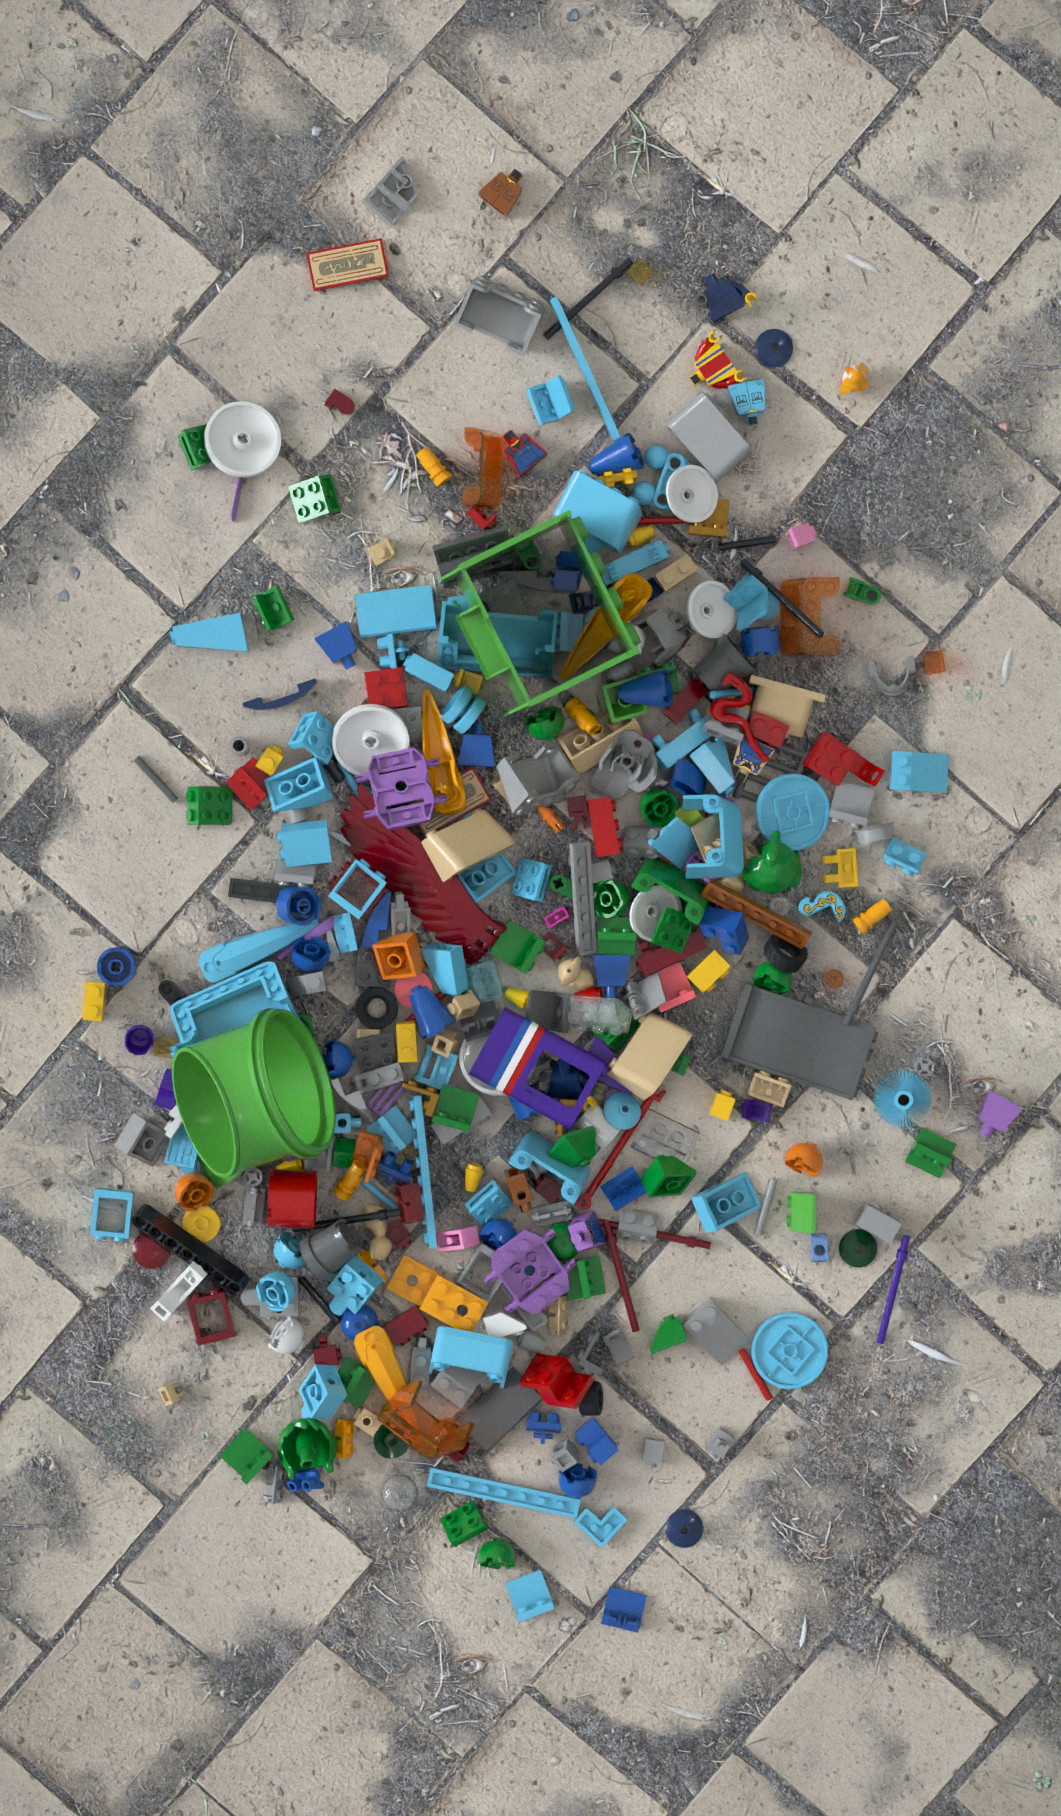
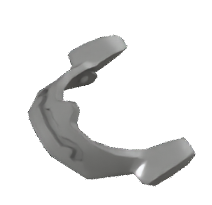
(894, 689)

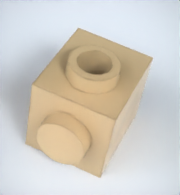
(367, 1420)

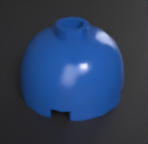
(310, 955)
(338, 1058)
(497, 1232)
(355, 1323)
(577, 1481)

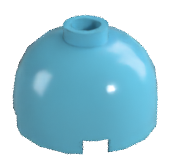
(288, 1251)
(276, 1290)

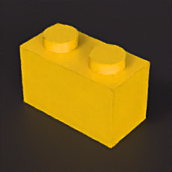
(708, 972)
(94, 1001)
(406, 1041)
(722, 1104)

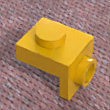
(470, 679)
(270, 759)

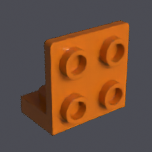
(368, 1152)

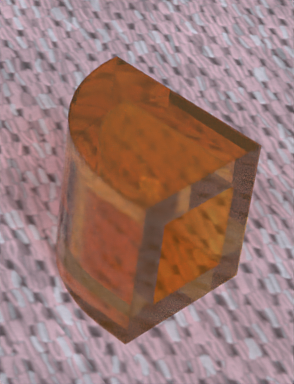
(933, 662)

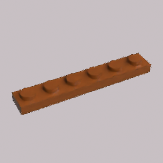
(756, 913)

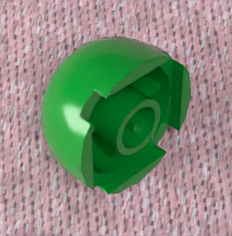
(546, 724)
(658, 807)
(610, 898)
(769, 977)
(561, 1244)
(496, 1554)

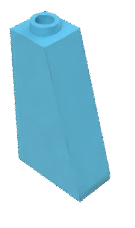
(215, 633)

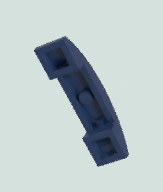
(303, 688)

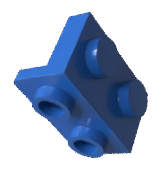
(623, 1188)

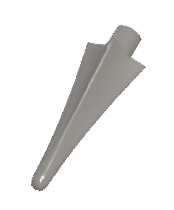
(335, 956)

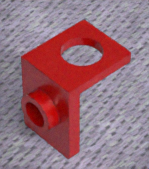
(865, 770)

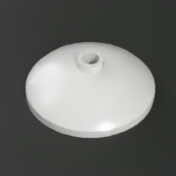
(700, 492)
(719, 614)
(657, 898)

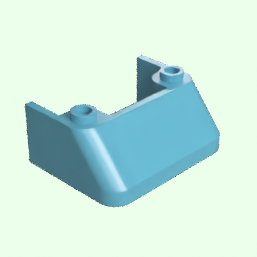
(729, 858)
(471, 1352)

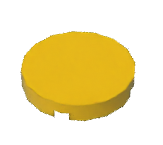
(202, 1223)

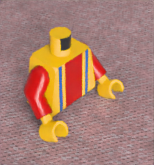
(714, 365)

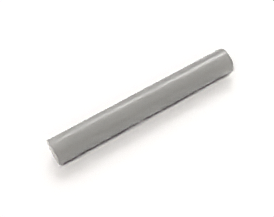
(765, 1207)

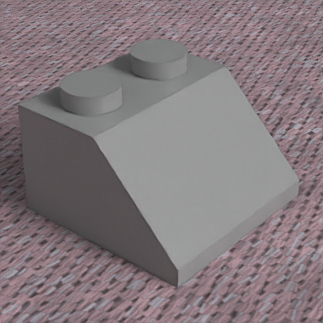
(142, 1139)

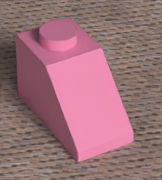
(801, 536)
(457, 1238)

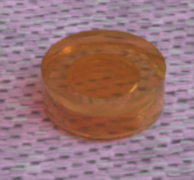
(834, 978)

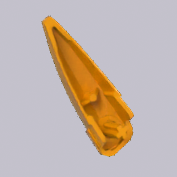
(634, 595)
(437, 744)
(380, 1359)

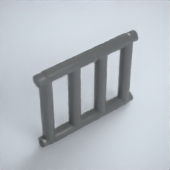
(740, 792)

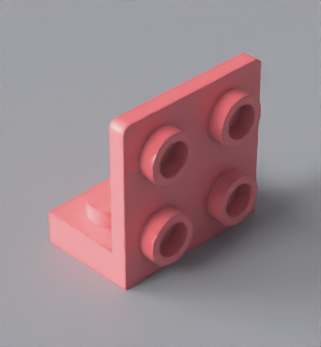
(675, 986)

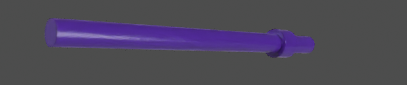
(901, 1256)

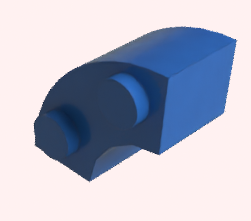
(568, 573)
(687, 778)

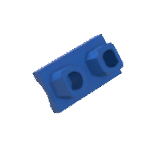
(393, 1170)
(535, 1425)
(306, 1480)

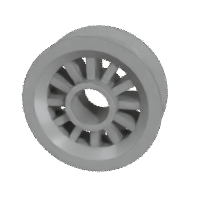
(875, 833)

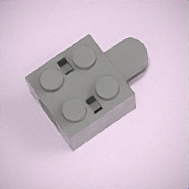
(879, 1223)
(250, 1298)

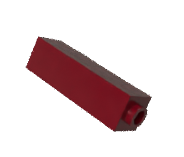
(664, 957)

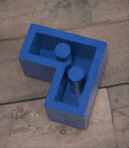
(727, 926)
(597, 1440)

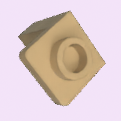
(382, 551)

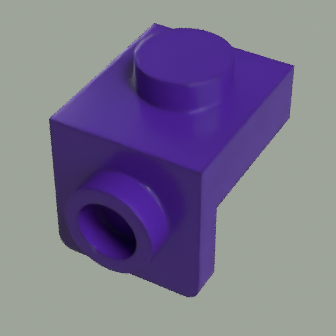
(756, 1110)

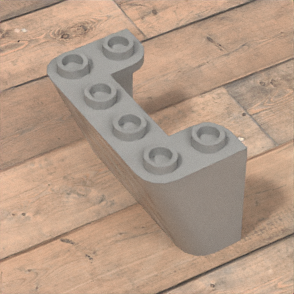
(500, 314)
(710, 436)
(537, 779)

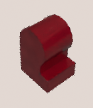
(340, 401)

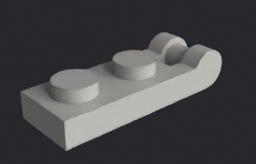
(379, 1078)

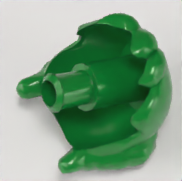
(774, 869)
(306, 1445)

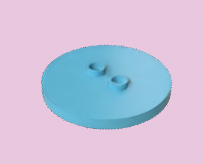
(794, 808)
(789, 1350)

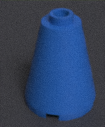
(618, 456)
(648, 690)
(429, 1012)

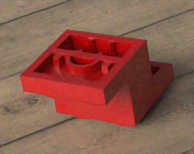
(556, 1381)

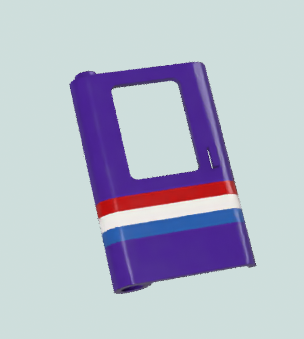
(512, 1054)

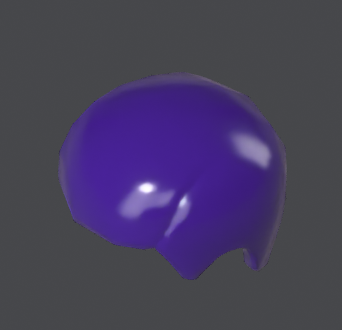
(139, 1039)

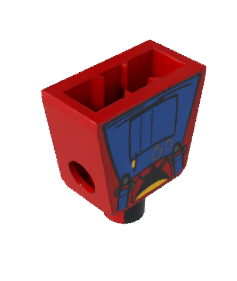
(523, 452)

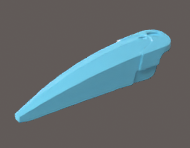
(247, 951)

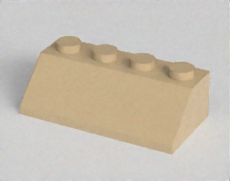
(585, 749)

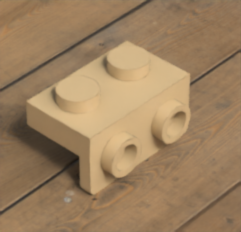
(769, 1089)

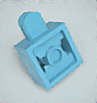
(353, 1286)
(322, 1392)

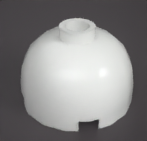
(287, 1336)

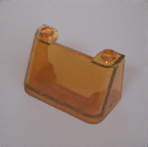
(489, 489)

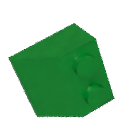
(667, 1177)

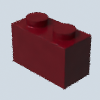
(406, 1325)

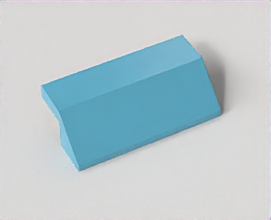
(395, 611)

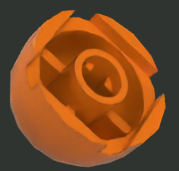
(804, 1158)
(193, 1191)

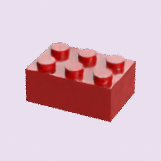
(604, 826)

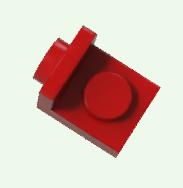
(478, 517)

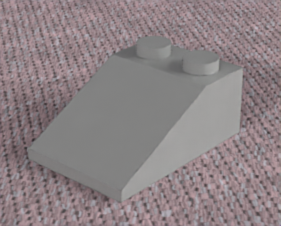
(715, 1331)
(457, 1383)

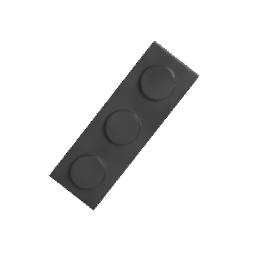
(254, 890)

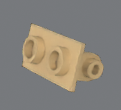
(559, 1323)

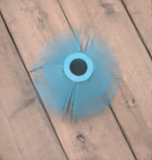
(890, 1103)

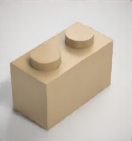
(676, 573)

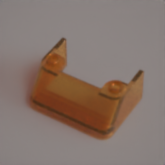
(419, 1427)

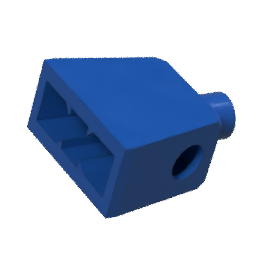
(338, 644)
(476, 748)
(611, 972)

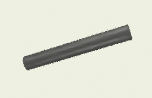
(155, 778)

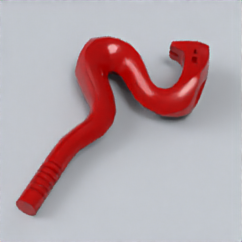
(718, 706)

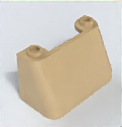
(466, 843)
(649, 1055)

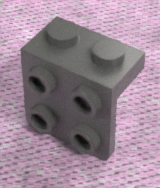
(548, 1010)
(589, 1366)

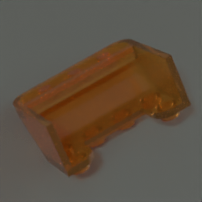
(805, 595)

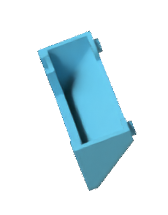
(525, 638)
(230, 1003)

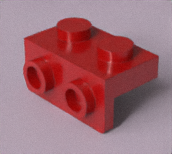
(768, 729)

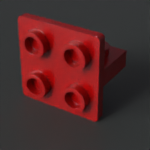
(249, 784)

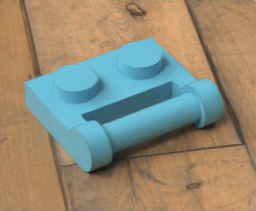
(441, 1072)

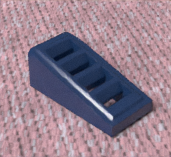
(572, 597)

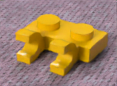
(626, 477)
(846, 868)

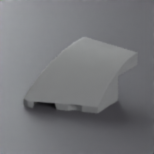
(393, 194)
(354, 1100)

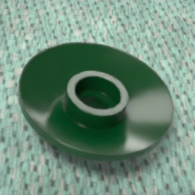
(850, 1241)
(386, 1448)

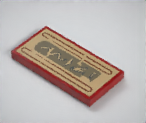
(347, 264)
(475, 796)

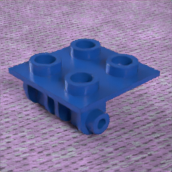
(623, 1609)

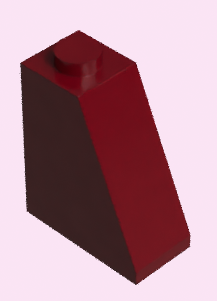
(685, 700)

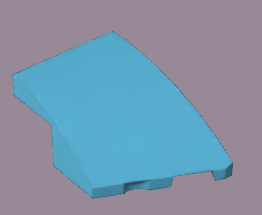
(675, 842)

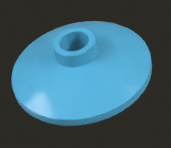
(615, 1115)

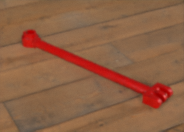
(616, 1151)

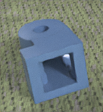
(819, 1248)

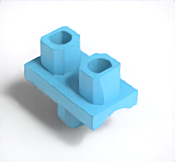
(389, 643)

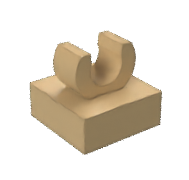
(168, 1393)

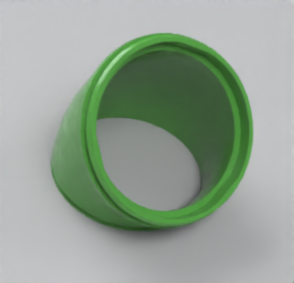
(255, 1094)

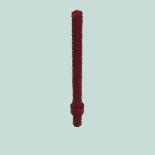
(611, 1240)
(690, 1241)

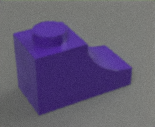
(166, 1096)

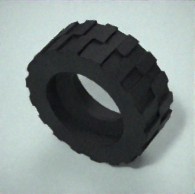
(781, 960)
(391, 1007)

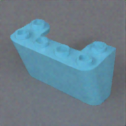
(601, 509)

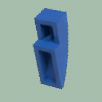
(377, 921)

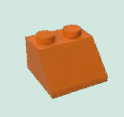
(399, 956)

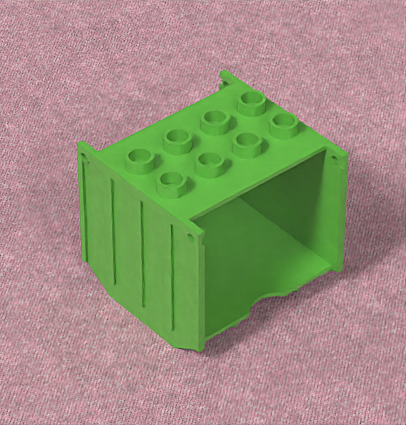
(483, 637)

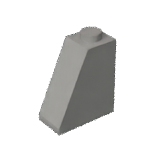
(307, 983)

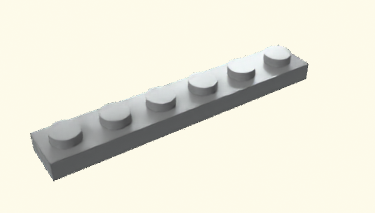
(583, 898)

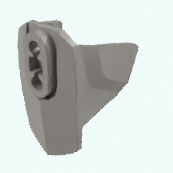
(668, 629)
(619, 774)

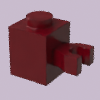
(326, 1353)

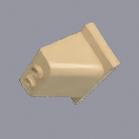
(784, 703)

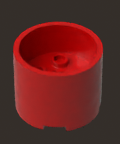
(292, 1198)

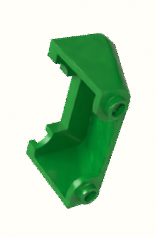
(675, 881)

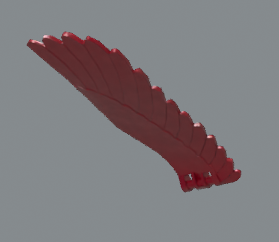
(407, 867)

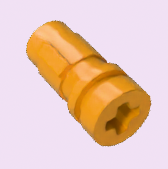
(433, 466)
(584, 718)
(871, 916)
(351, 1178)

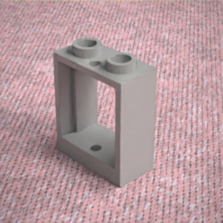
(487, 1250)

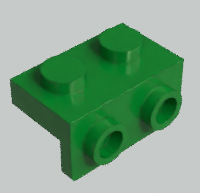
(273, 608)

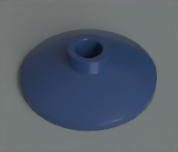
(767, 355)
(677, 1521)

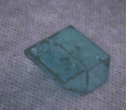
(485, 980)

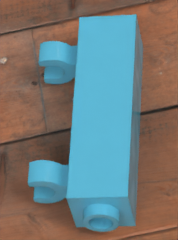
(635, 562)
(682, 744)

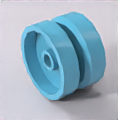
(463, 709)

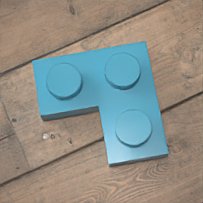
(600, 1530)

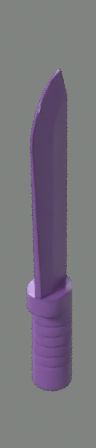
(236, 498)
(317, 931)

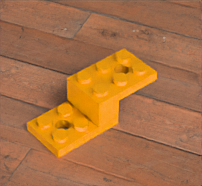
(437, 1294)

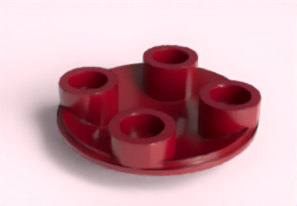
(149, 1252)

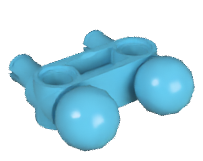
(657, 458)

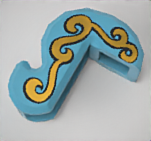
(821, 901)

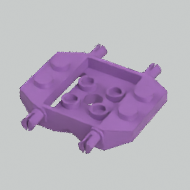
(385, 773)
(526, 1250)

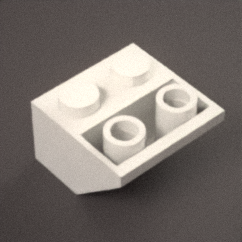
(603, 1130)
(501, 1324)

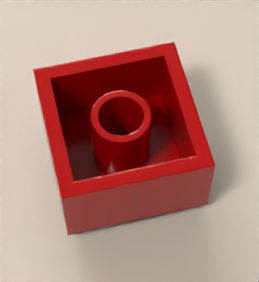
(386, 687)
(830, 758)

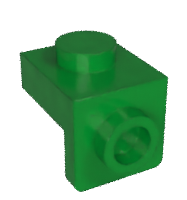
(343, 1152)

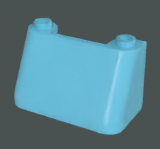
(535, 1148)

